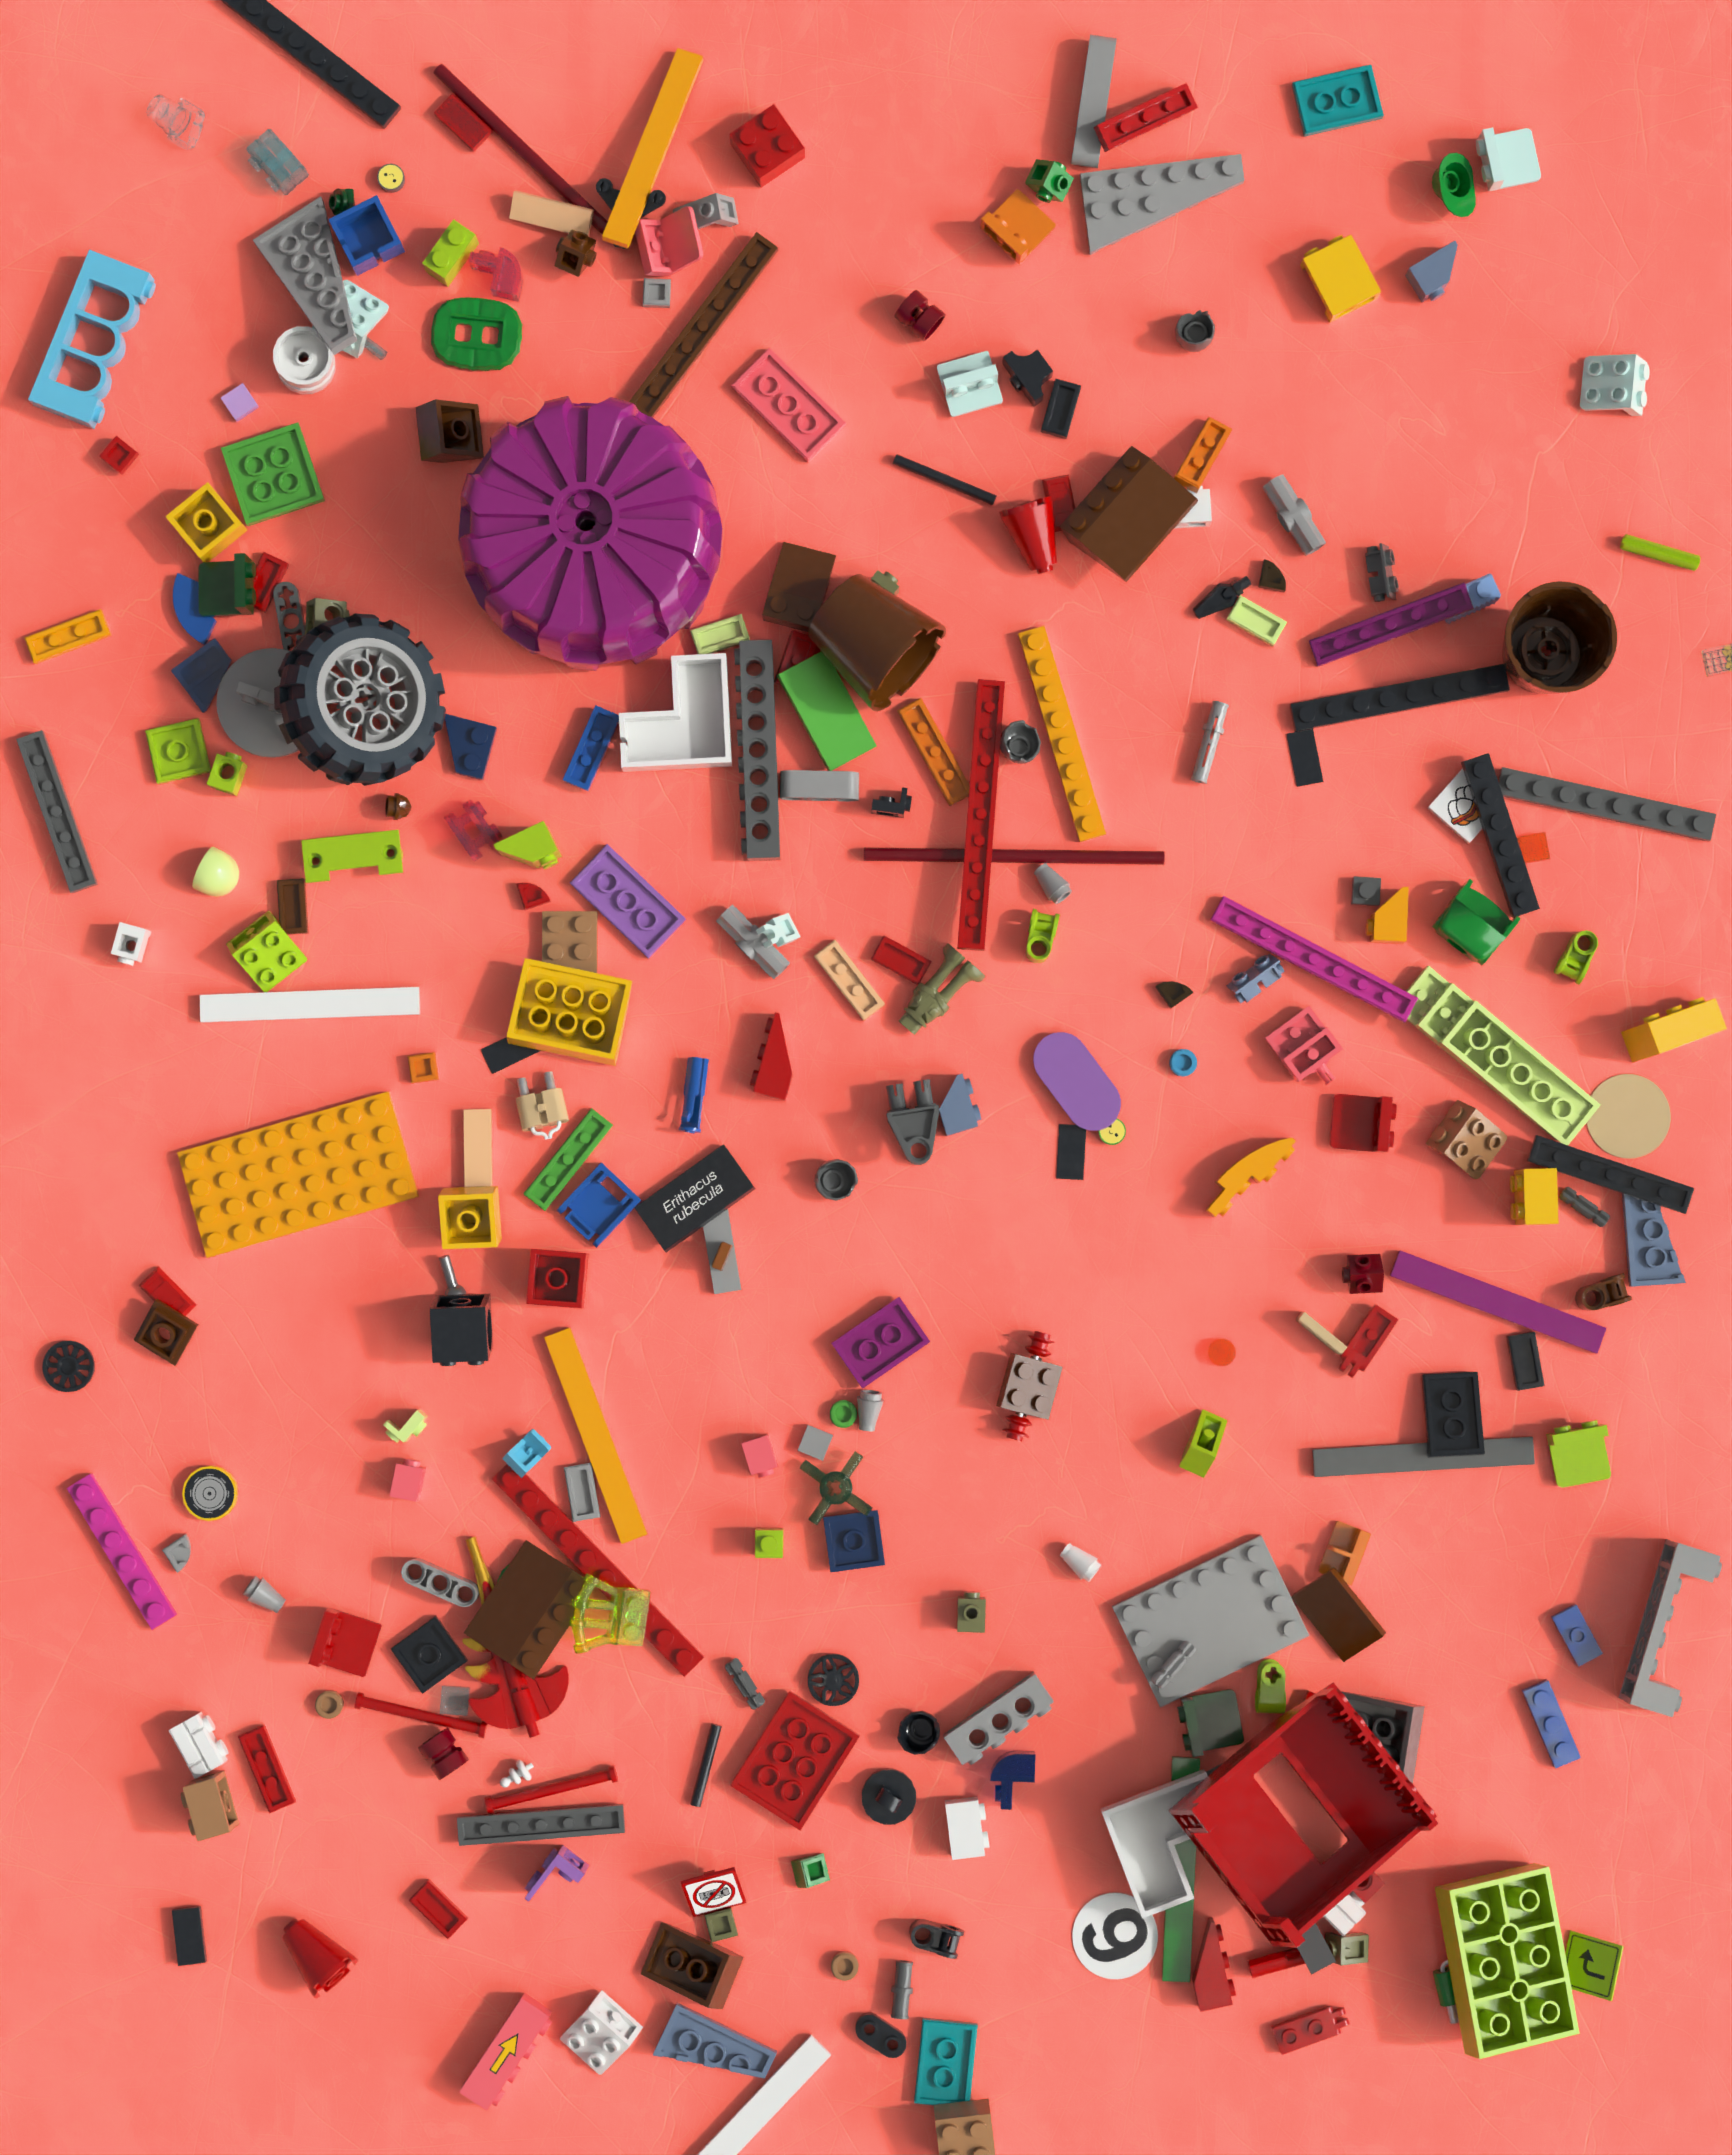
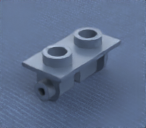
(1245, 983)

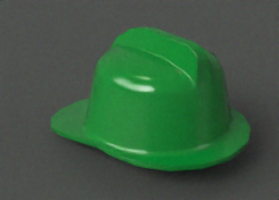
(1455, 184)

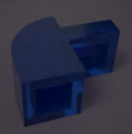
(1010, 1768)

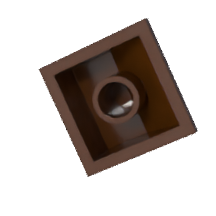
(449, 431)

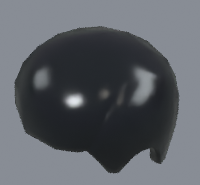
(918, 1732)

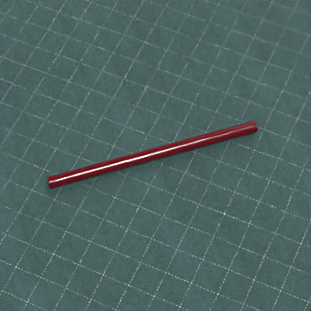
(517, 143)

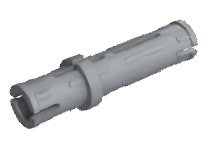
(1218, 711)

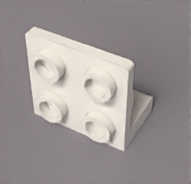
(601, 2033)

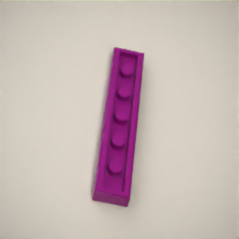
(1391, 624)

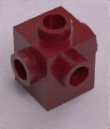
(1364, 1273)

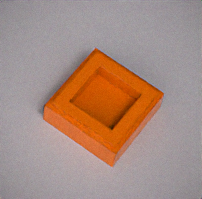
(423, 1067)

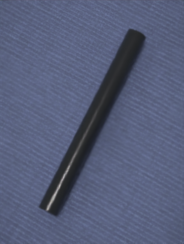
(944, 479)

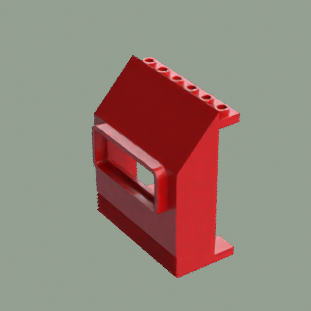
(1258, 1848)

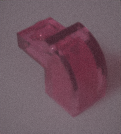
(506, 272)

